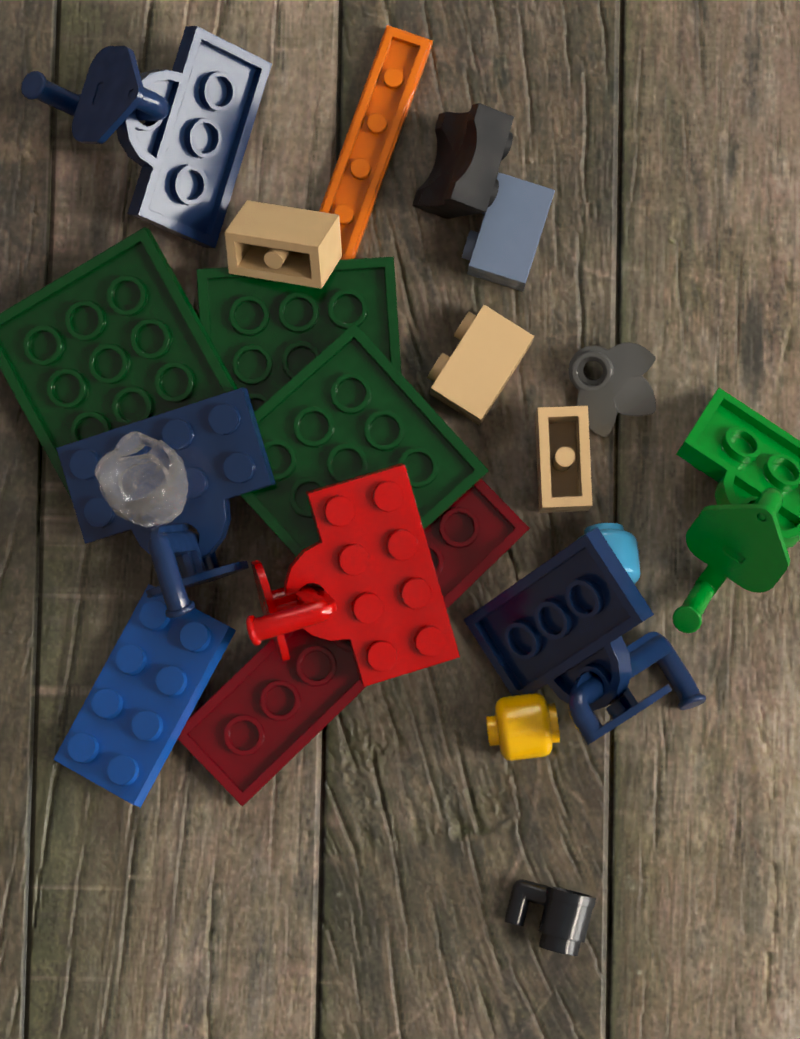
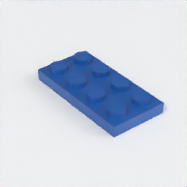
(143, 698)

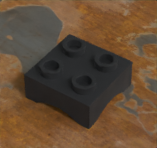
(466, 162)

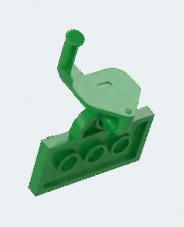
(755, 501)

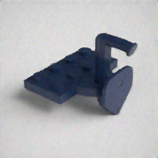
(192, 128)
(221, 460)
(567, 632)

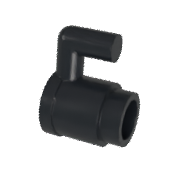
(563, 918)

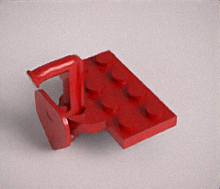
(372, 579)

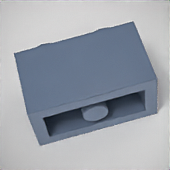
(509, 233)

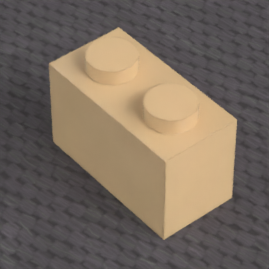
(283, 244)
(480, 363)
(563, 459)

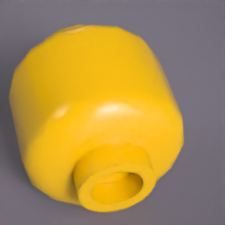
(523, 726)

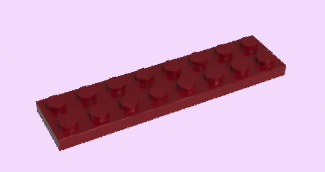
(280, 706)

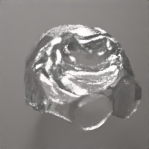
(143, 487)

